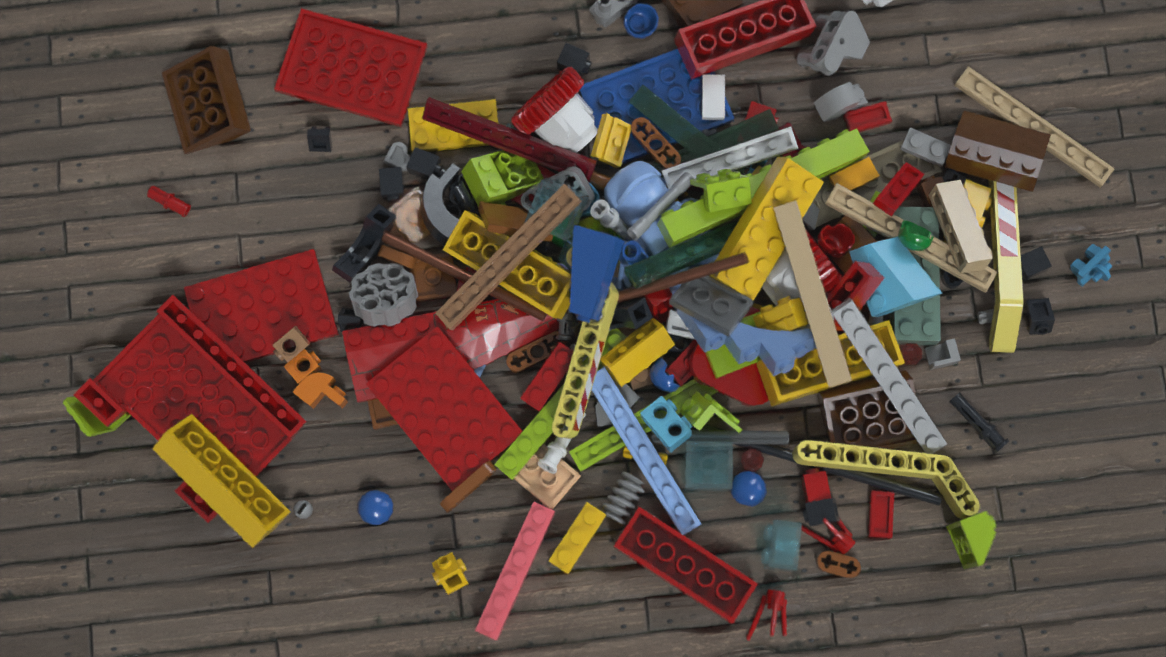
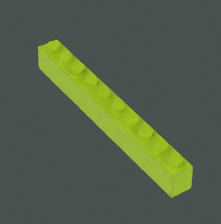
(820, 161)

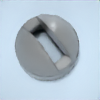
(307, 511)

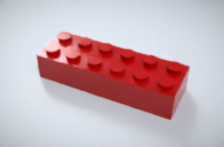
(743, 34)
(685, 565)

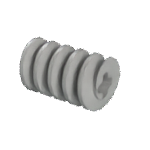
(623, 497)

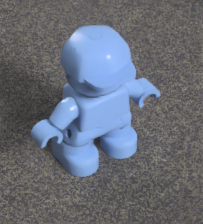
(633, 194)

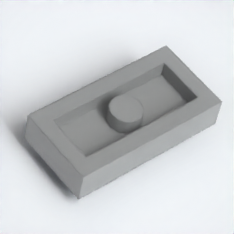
(925, 147)

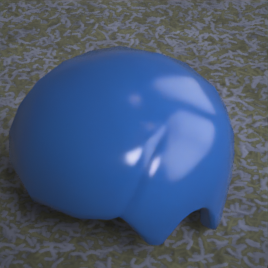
(641, 21)
(660, 378)
(748, 488)
(375, 507)

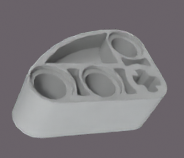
(580, 184)

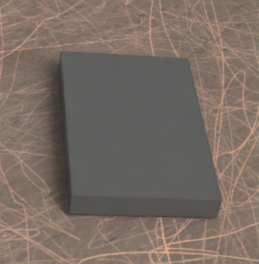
(712, 303)

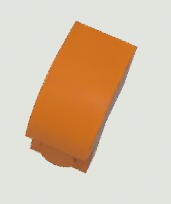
(318, 385)

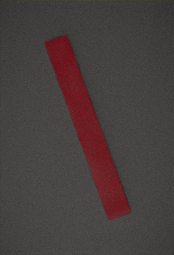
(505, 138)

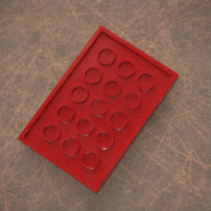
(351, 67)
(264, 303)
(444, 408)

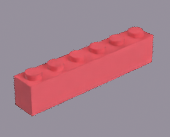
(515, 571)

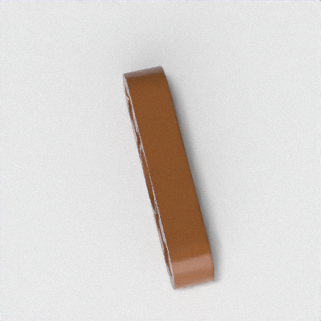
(640, 136)
(518, 353)
(468, 486)

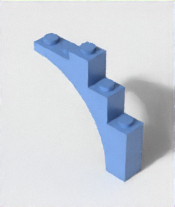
(746, 342)

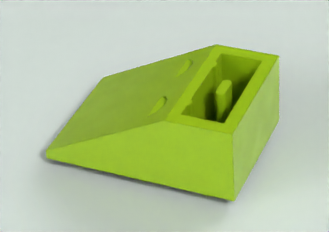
(500, 176)

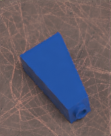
(592, 271)

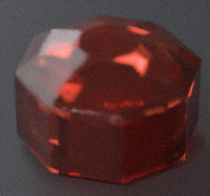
(911, 354)
(752, 460)

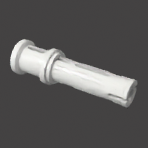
(609, 218)
(555, 452)

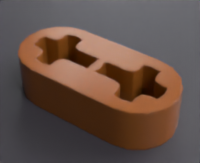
(397, 257)
(840, 559)

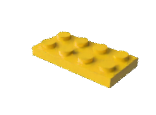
(437, 138)

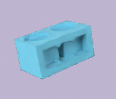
(662, 426)

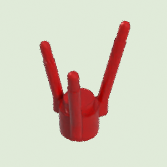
(842, 540)
(775, 601)

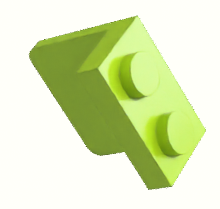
(724, 189)
(701, 408)
(87, 421)

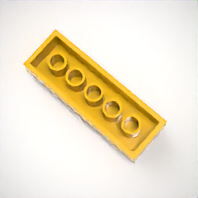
(759, 229)
(534, 279)
(808, 374)
(221, 480)

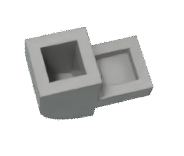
(839, 101)

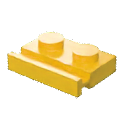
(611, 140)

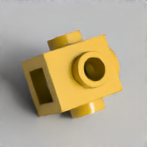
(449, 573)

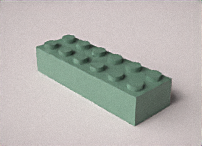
(920, 321)

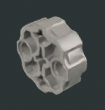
(383, 294)

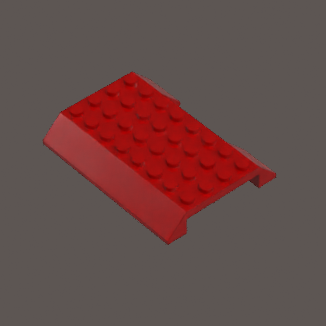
(186, 370)

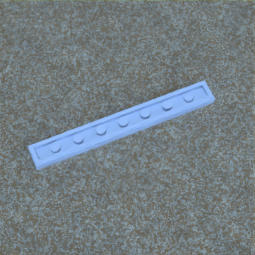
(644, 453)

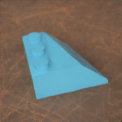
(904, 278)

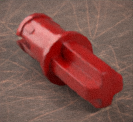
(168, 201)

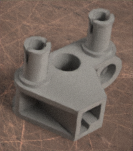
(608, 11)
(840, 38)

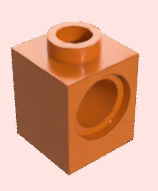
(294, 364)

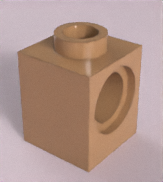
(299, 339)

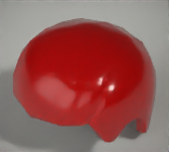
(836, 240)

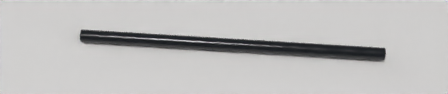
(859, 476)

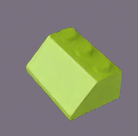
(973, 538)

